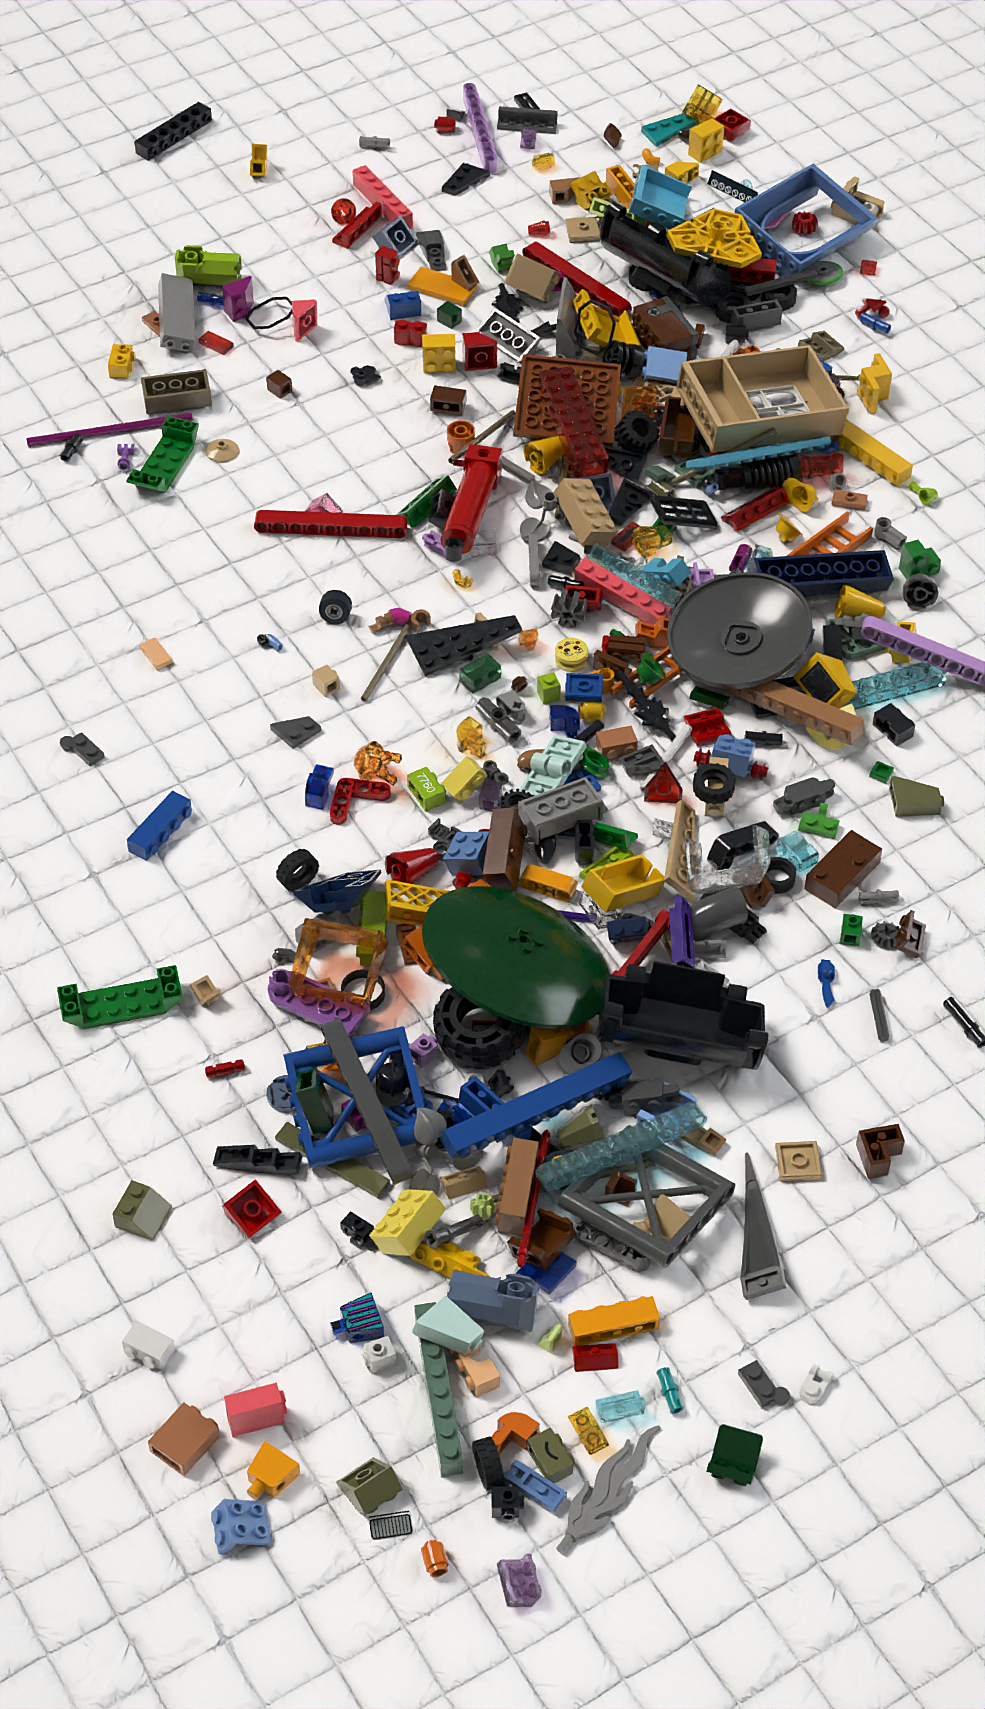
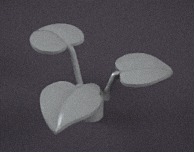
(537, 496)
(427, 1129)

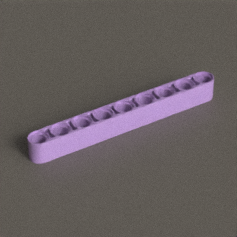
(479, 127)
(924, 649)

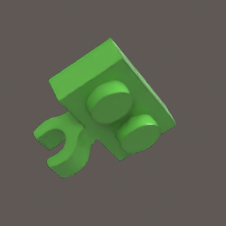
(819, 823)

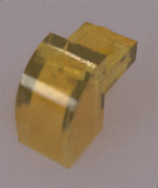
(469, 737)

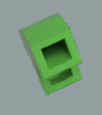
(501, 257)

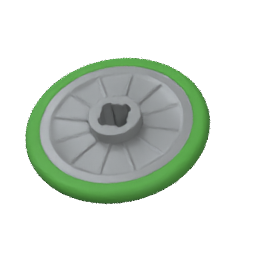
(827, 272)

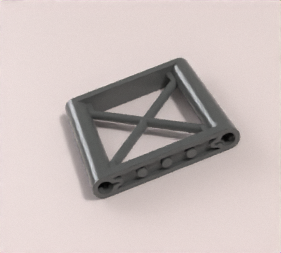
(654, 1246)

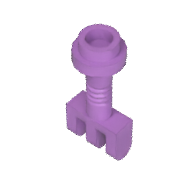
(123, 462)

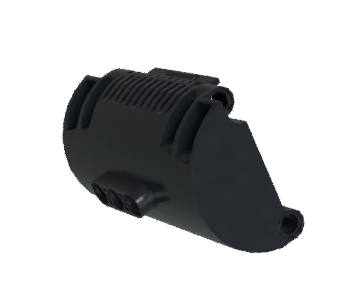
(657, 261)
(682, 1016)

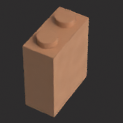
(184, 1438)

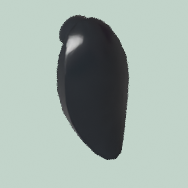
(546, 849)

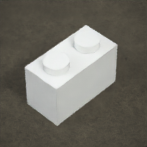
(148, 1345)

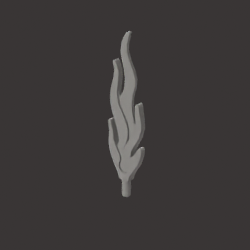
(584, 1519)

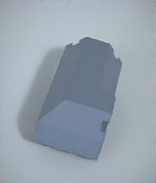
(496, 1301)

